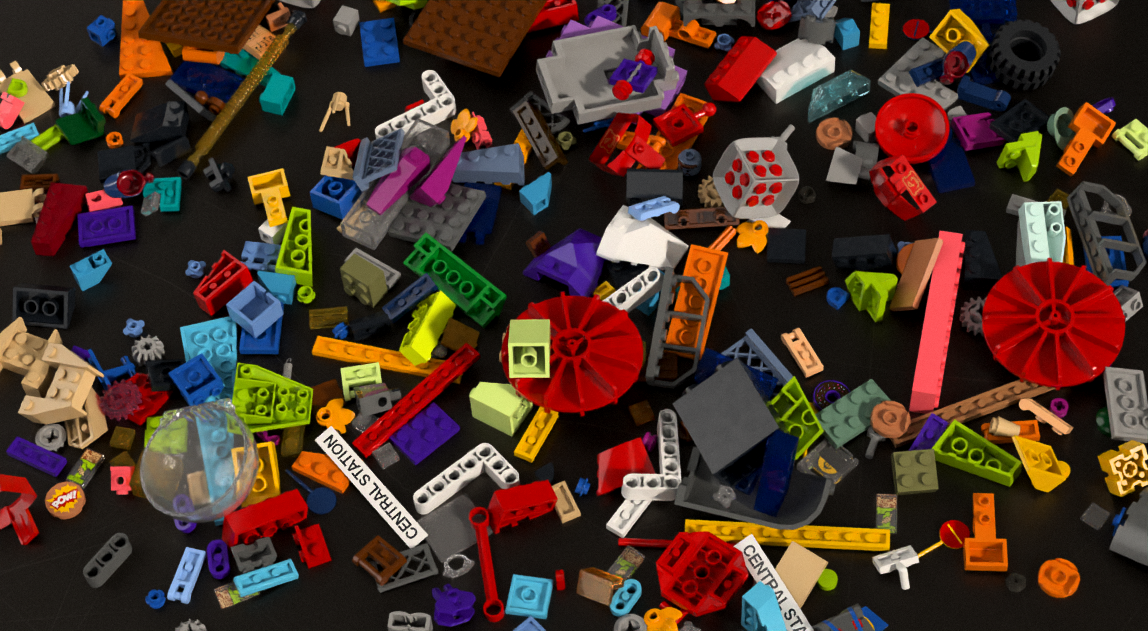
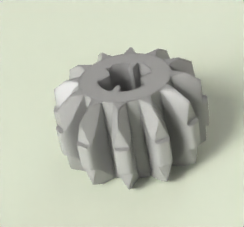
(147, 350)

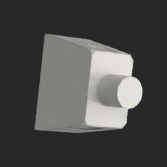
(846, 168)

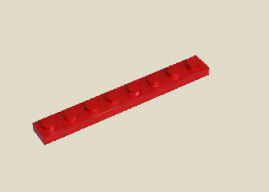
(416, 400)

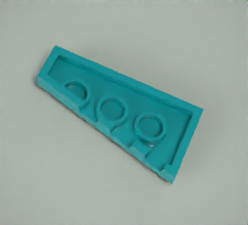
(243, 64)

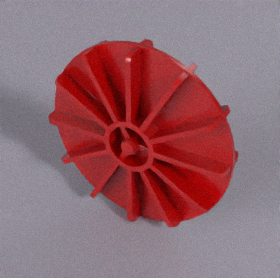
(1053, 324)
(592, 355)

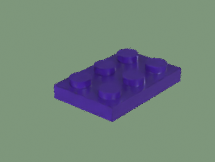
(106, 226)
(424, 433)

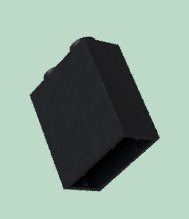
(730, 421)

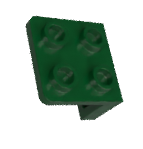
(82, 125)

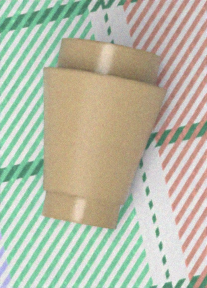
(1003, 427)

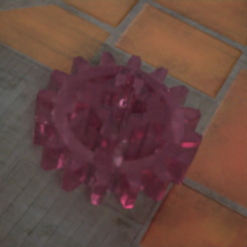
(118, 400)

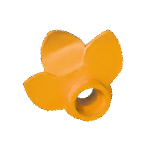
(463, 125)
(750, 236)
(337, 415)
(664, 621)

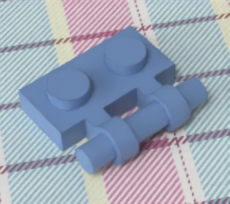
(260, 252)

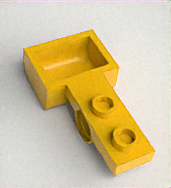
(270, 189)

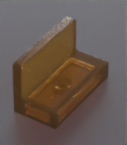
(598, 585)

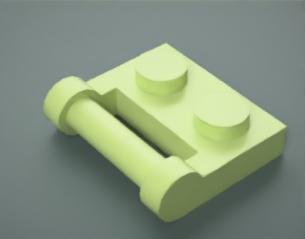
(1136, 133)
(359, 376)

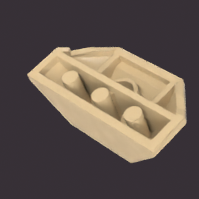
(86, 429)

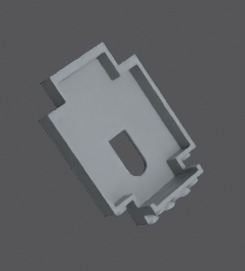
(577, 79)

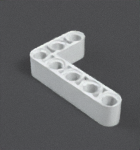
(436, 110)
(630, 290)
(465, 476)
(640, 485)

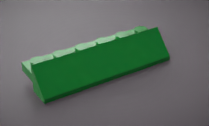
(456, 280)

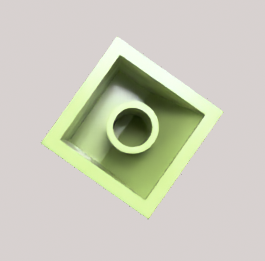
(529, 348)
(499, 406)

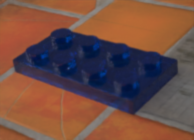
(207, 78)

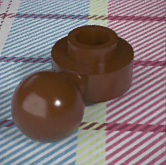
(215, 105)

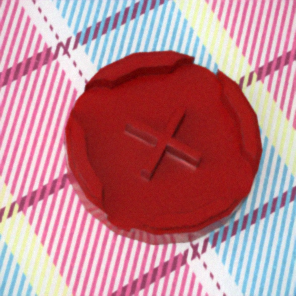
(773, 15)

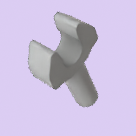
(784, 136)
(875, 438)

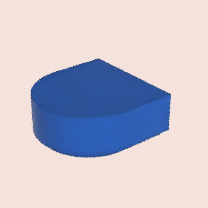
(837, 297)

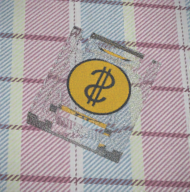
(828, 461)

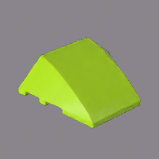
(797, 415)

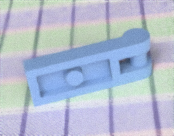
(653, 208)
(186, 575)

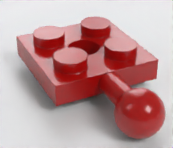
(682, 115)

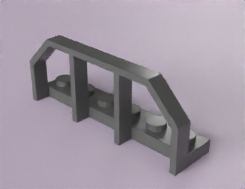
(1091, 238)
(660, 332)

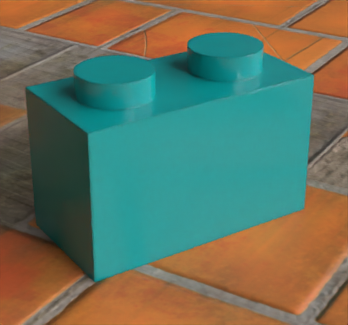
(277, 94)

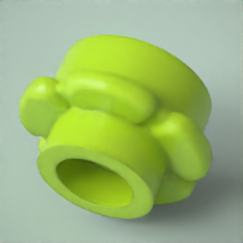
(305, 290)

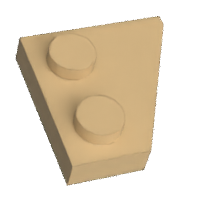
(336, 164)

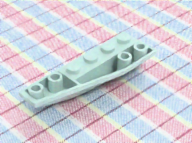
(1042, 231)

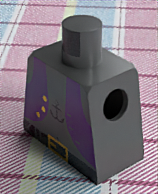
(375, 398)

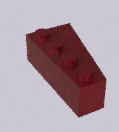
(57, 216)

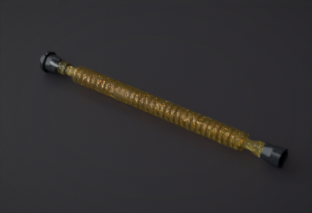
(241, 95)

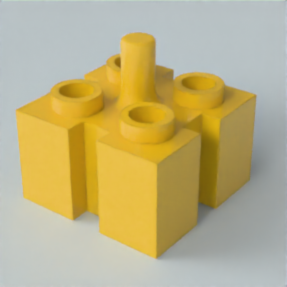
(1125, 468)

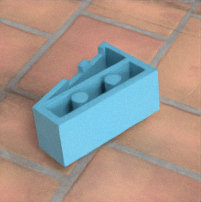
(761, 610)

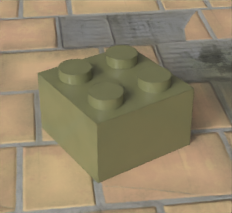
(363, 280)
(914, 472)

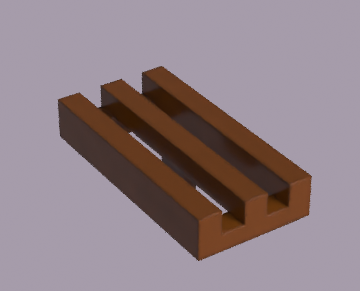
(38, 178)
(806, 278)

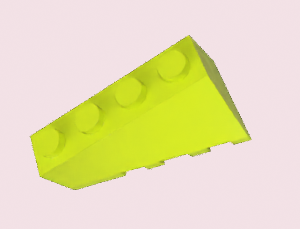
(427, 327)

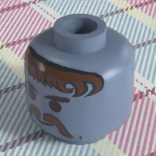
(690, 162)

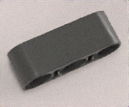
(109, 551)

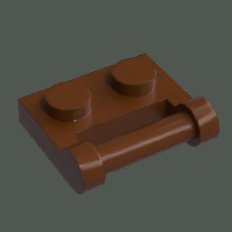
(384, 555)

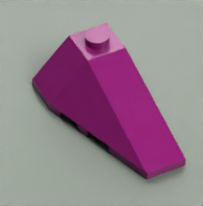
(411, 168)
(435, 185)

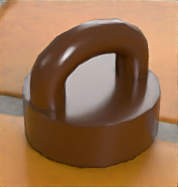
(683, 434)

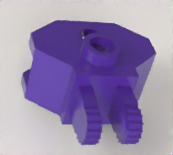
(452, 604)

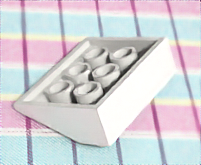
(795, 68)

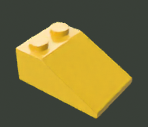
(958, 28)
(1039, 463)
(268, 479)

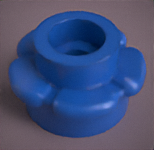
(341, 331)
(582, 486)
(155, 603)

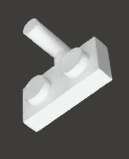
(899, 560)

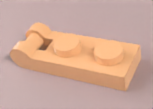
(802, 352)
(1045, 415)

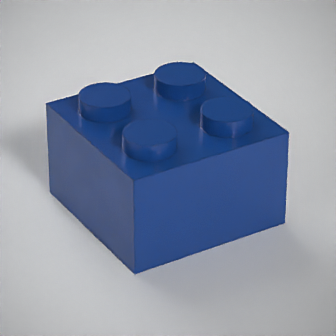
(335, 195)

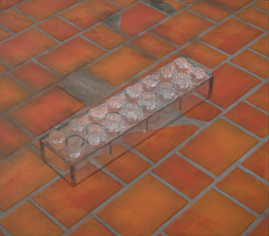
(364, 224)

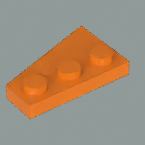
(322, 470)

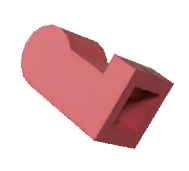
(9, 110)
(101, 201)

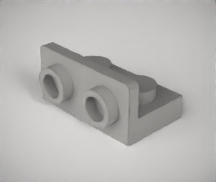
(1129, 300)

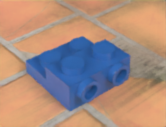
(197, 380)

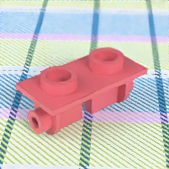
(479, 134)

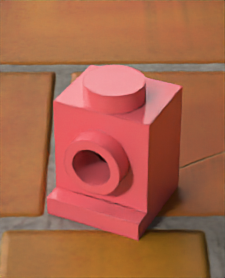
(126, 473)

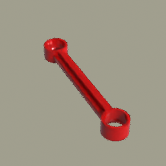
(486, 564)

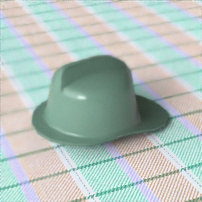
(1058, 127)

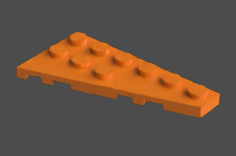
(139, 55)

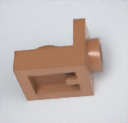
(279, 18)

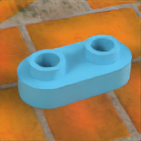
(625, 599)

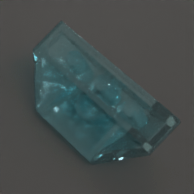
(837, 93)

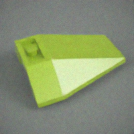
(270, 400)

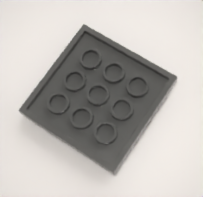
(443, 221)

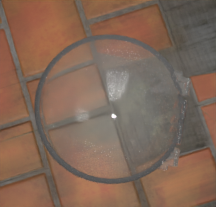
(200, 462)

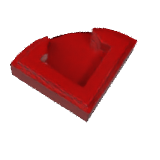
(560, 580)

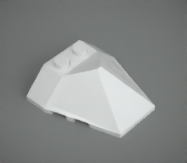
(640, 242)

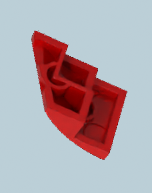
(150, 400)
(618, 462)

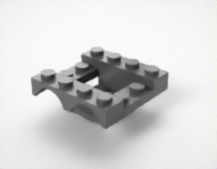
(719, 14)

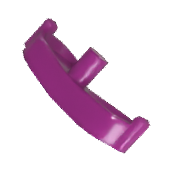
(263, 436)

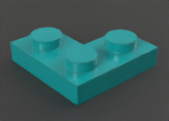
(168, 189)

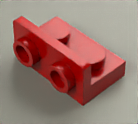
(313, 545)

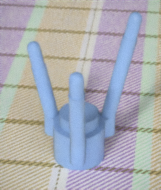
(68, 108)

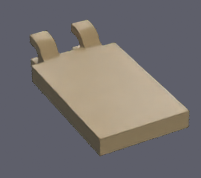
(35, 100)
(20, 206)

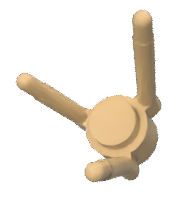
(337, 104)

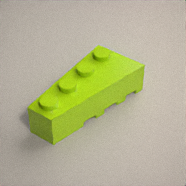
(296, 248)
(974, 454)

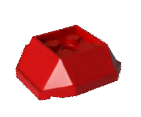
(695, 555)

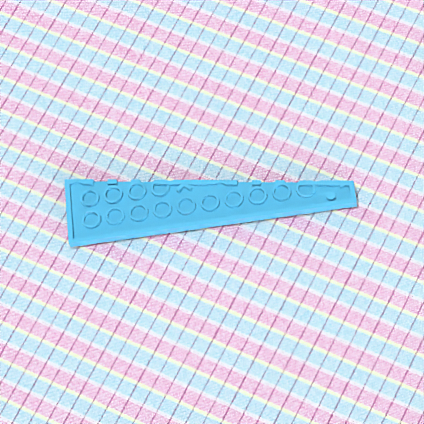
(218, 344)

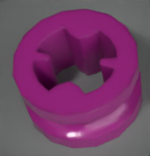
(1059, 402)
(649, 441)

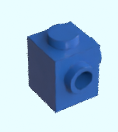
(102, 30)

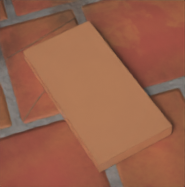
(916, 274)

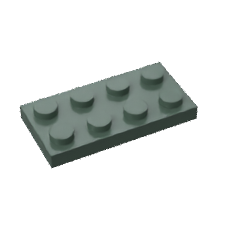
(850, 413)

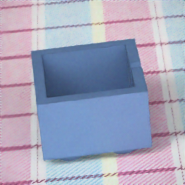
(254, 309)

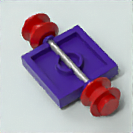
(633, 75)

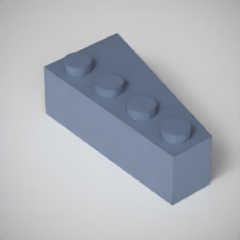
(491, 165)

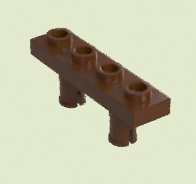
(699, 218)

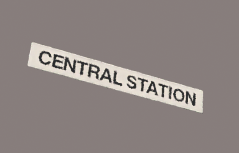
(371, 487)
(763, 571)

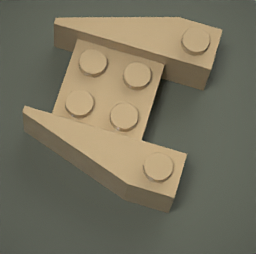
(23, 355)
(67, 389)

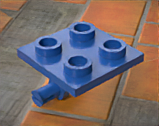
(112, 374)

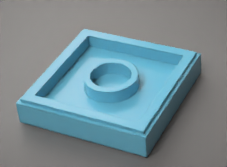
(529, 596)

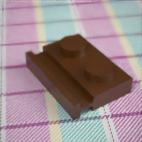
(667, 365)

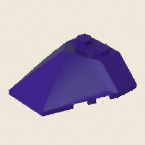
(571, 263)

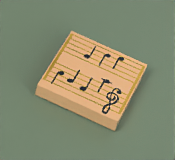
(259, 42)

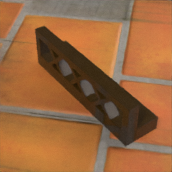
(539, 135)

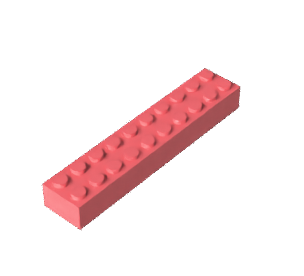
(937, 324)

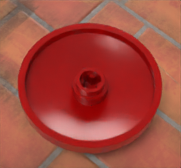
(912, 127)

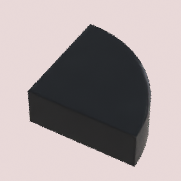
(545, 473)

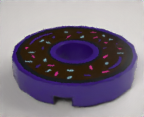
(827, 389)

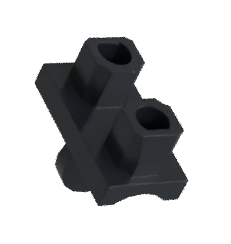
(221, 174)

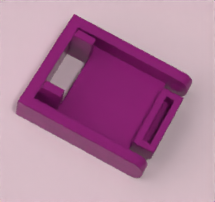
(977, 130)

